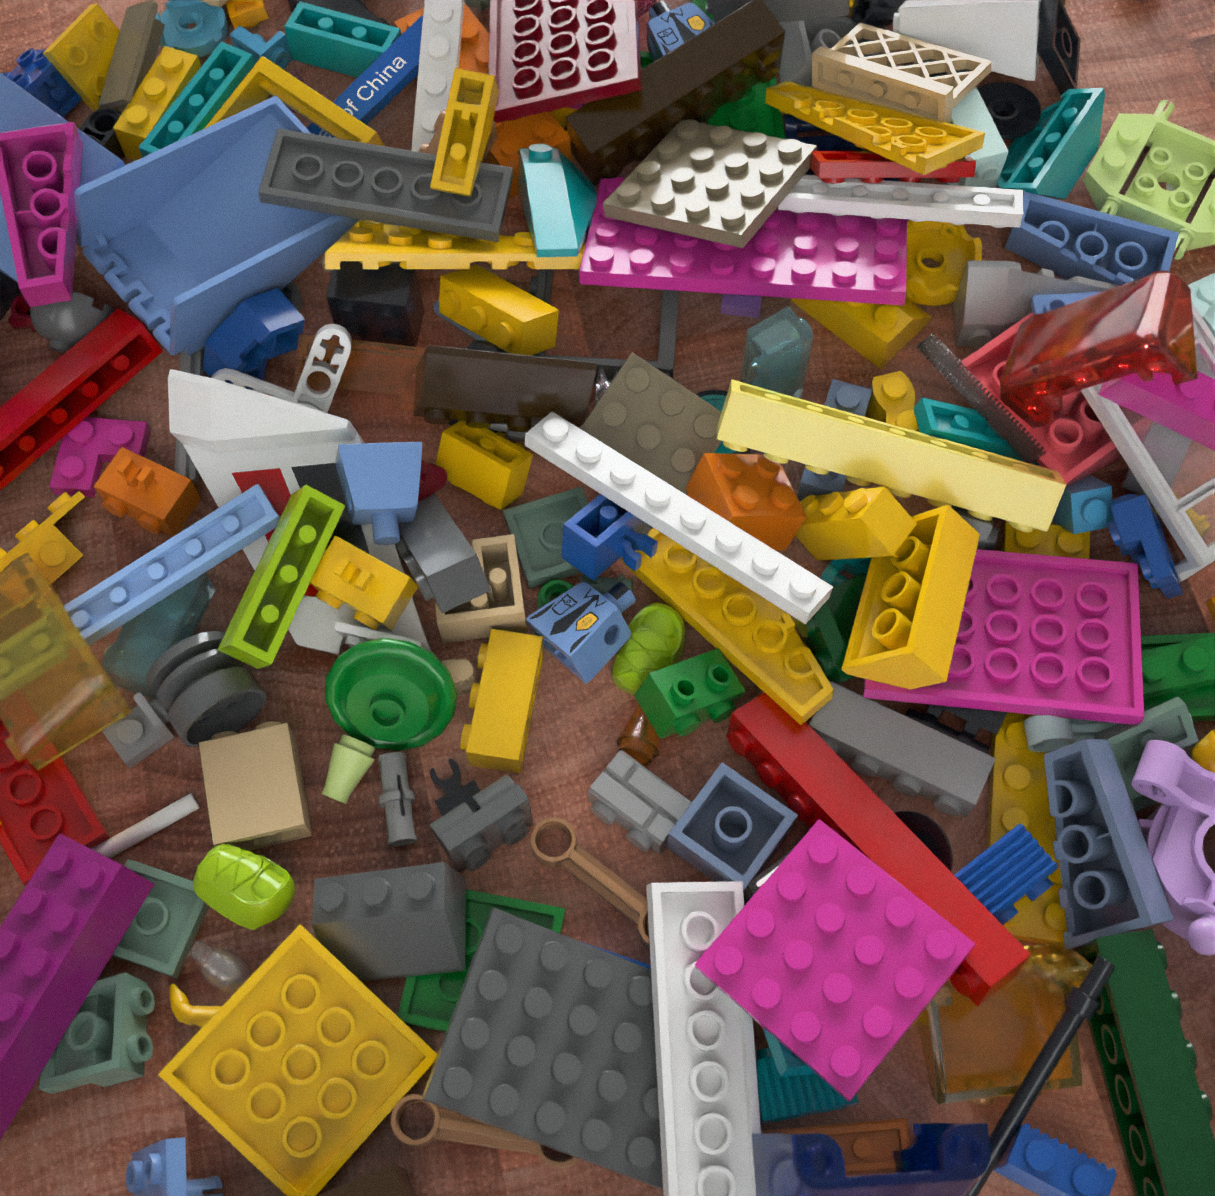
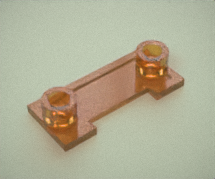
(369, 368)

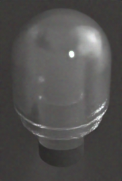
(220, 967)

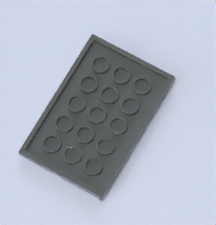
(555, 1048)

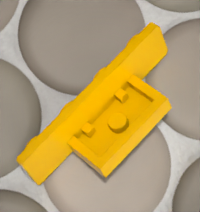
(45, 542)

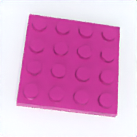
(834, 958)

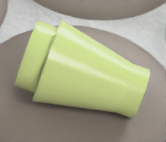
(347, 767)

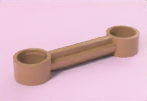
(593, 875)
(462, 1129)

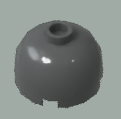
(67, 321)

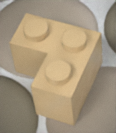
(496, 609)

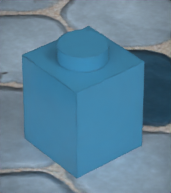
(1085, 506)

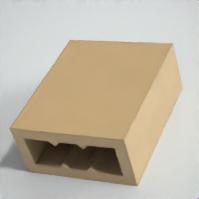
(255, 787)

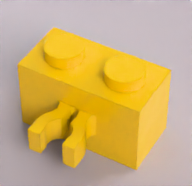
(484, 463)
(362, 584)

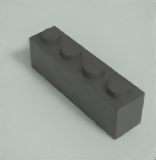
(440, 557)

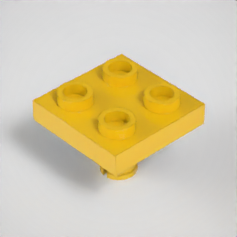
(85, 53)

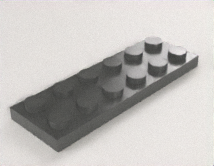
(380, 186)

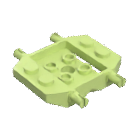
(1173, 158)

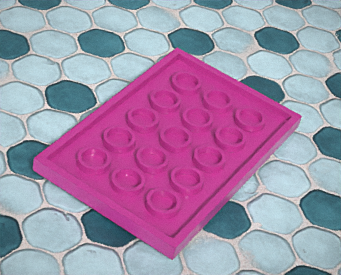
(1043, 641)

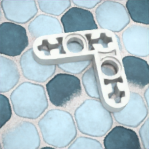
(303, 393)

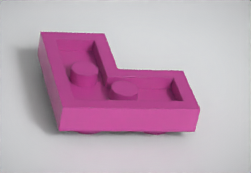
(89, 446)

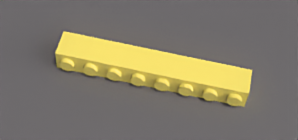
(889, 457)

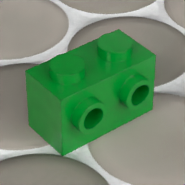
(689, 693)

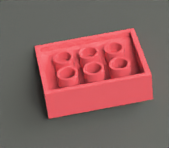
(1075, 439)

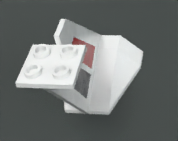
(262, 440)

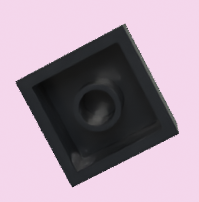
(376, 303)

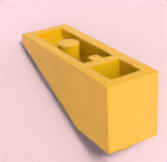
(464, 131)

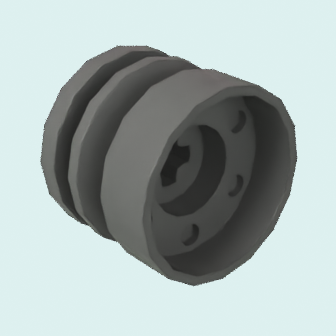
(204, 689)

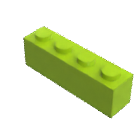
(281, 577)

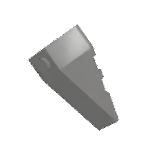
(999, 295)

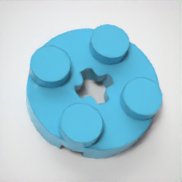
(201, 40)

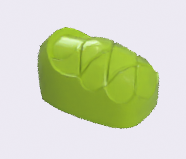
(654, 643)
(243, 886)

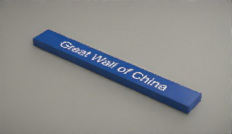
(382, 79)

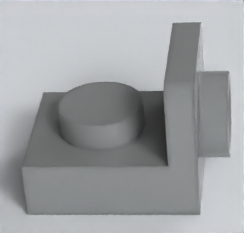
(140, 731)

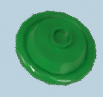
(390, 694)

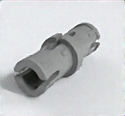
(397, 799)

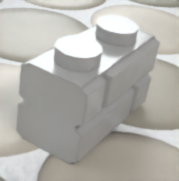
(637, 802)

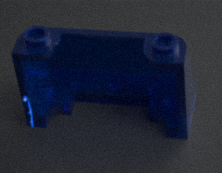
(938, 1162)

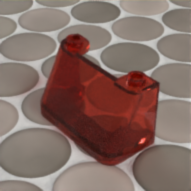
(1112, 334)

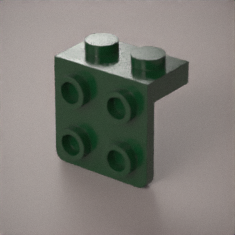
(831, 627)

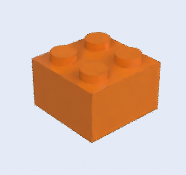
(750, 495)

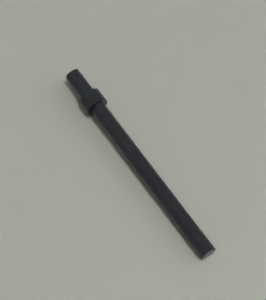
(1080, 1004)

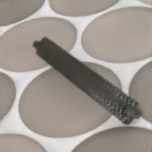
(980, 399)

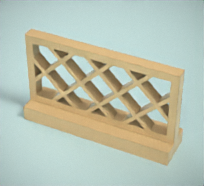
(903, 88)

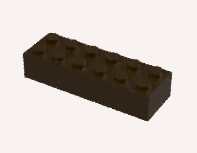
(681, 85)

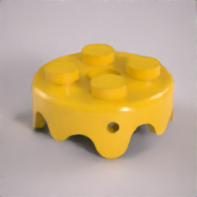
(945, 244)

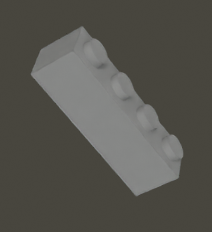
(903, 751)

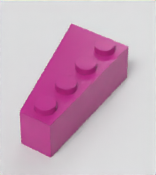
(37, 193)

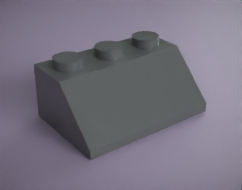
(393, 921)

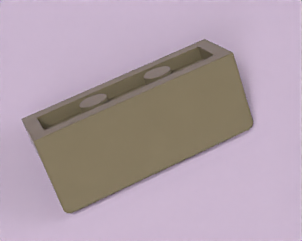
(132, 55)

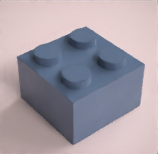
(731, 828)

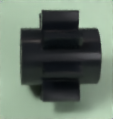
(874, 12)

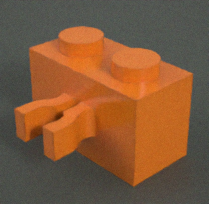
(147, 493)

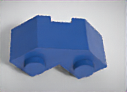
(253, 334)

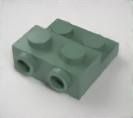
(105, 1038)

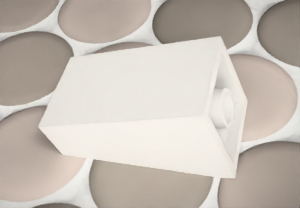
(982, 28)

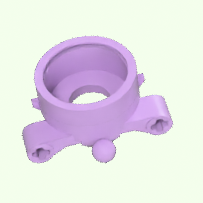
(1176, 838)

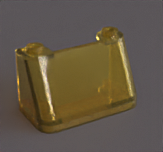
(49, 676)

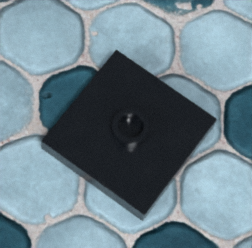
(1058, 45)

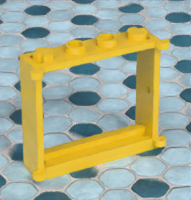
(269, 78)

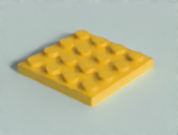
(299, 1065)

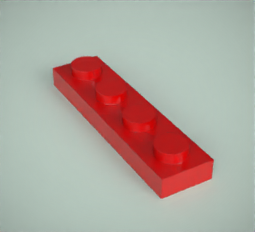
(872, 168)

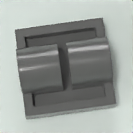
(500, 819)

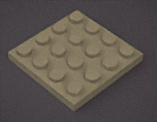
(711, 182)

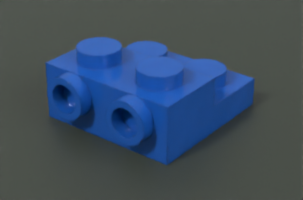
(1141, 536)

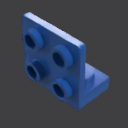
(43, 81)

